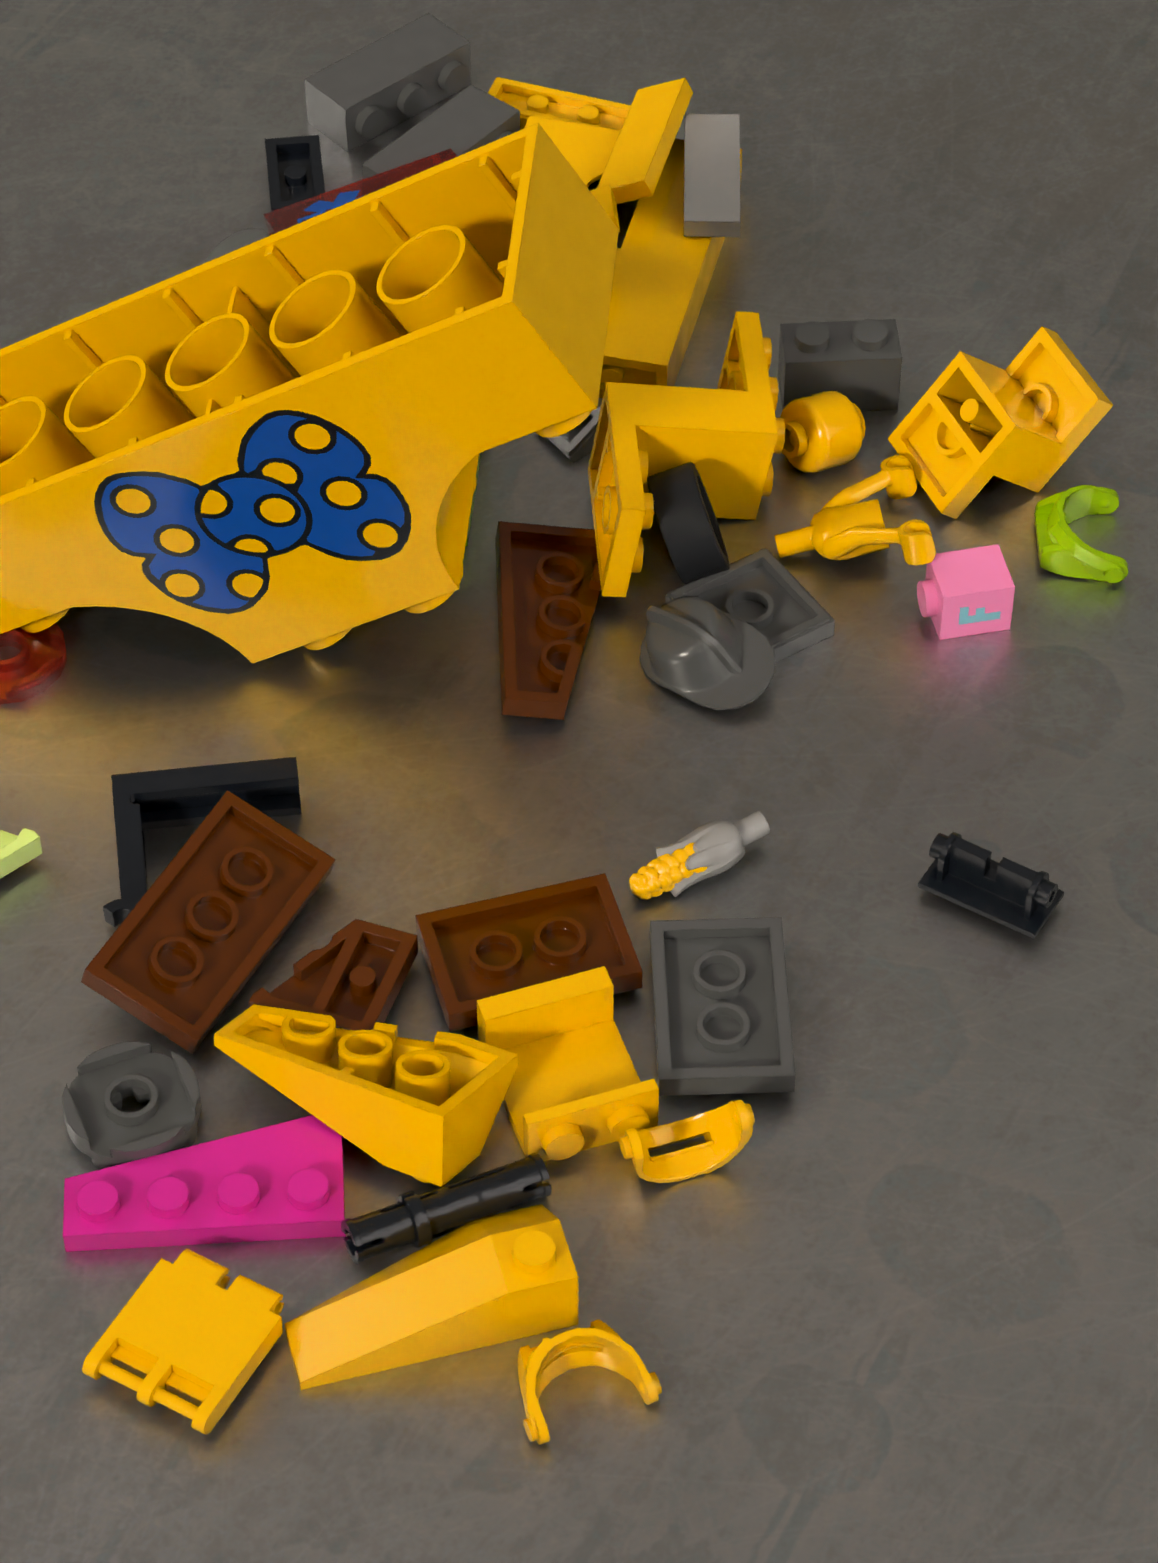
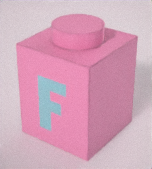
(967, 592)

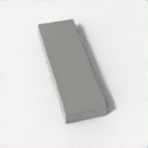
(712, 175)

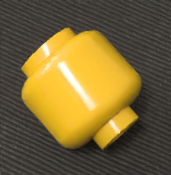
(822, 431)

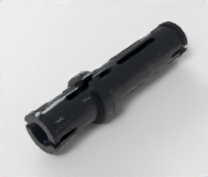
(421, 1216)

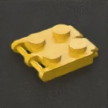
(189, 1338)

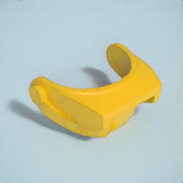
(723, 1128)
(576, 1349)

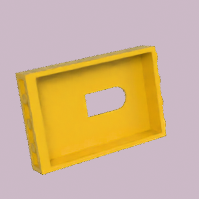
(657, 270)

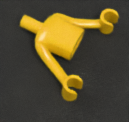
(855, 529)

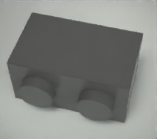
(841, 356)

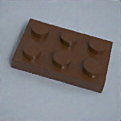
(525, 942)

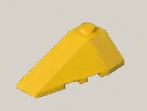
(392, 1096)

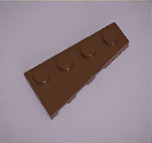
(544, 613)

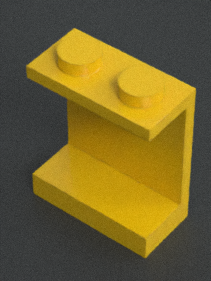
(573, 1068)

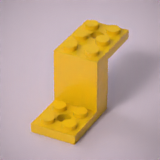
(659, 427)

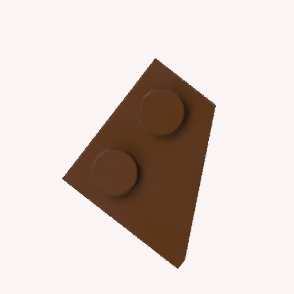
(350, 977)

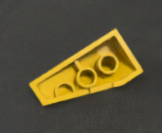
(458, 1294)

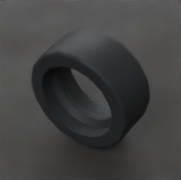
(688, 523)

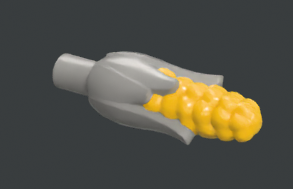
(697, 856)

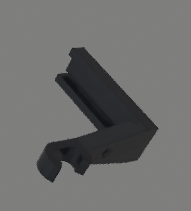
(185, 799)

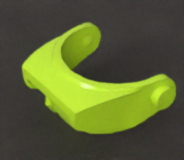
(1062, 549)

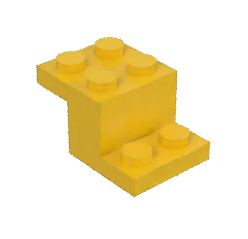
(999, 422)

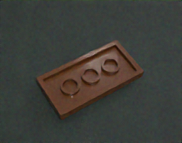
(208, 922)

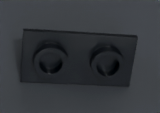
(990, 888)

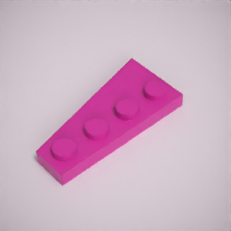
(228, 1190)

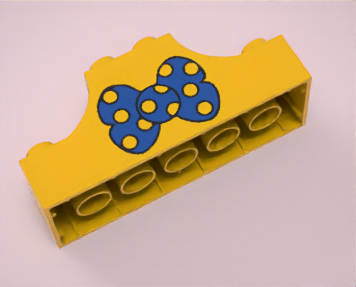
(307, 412)

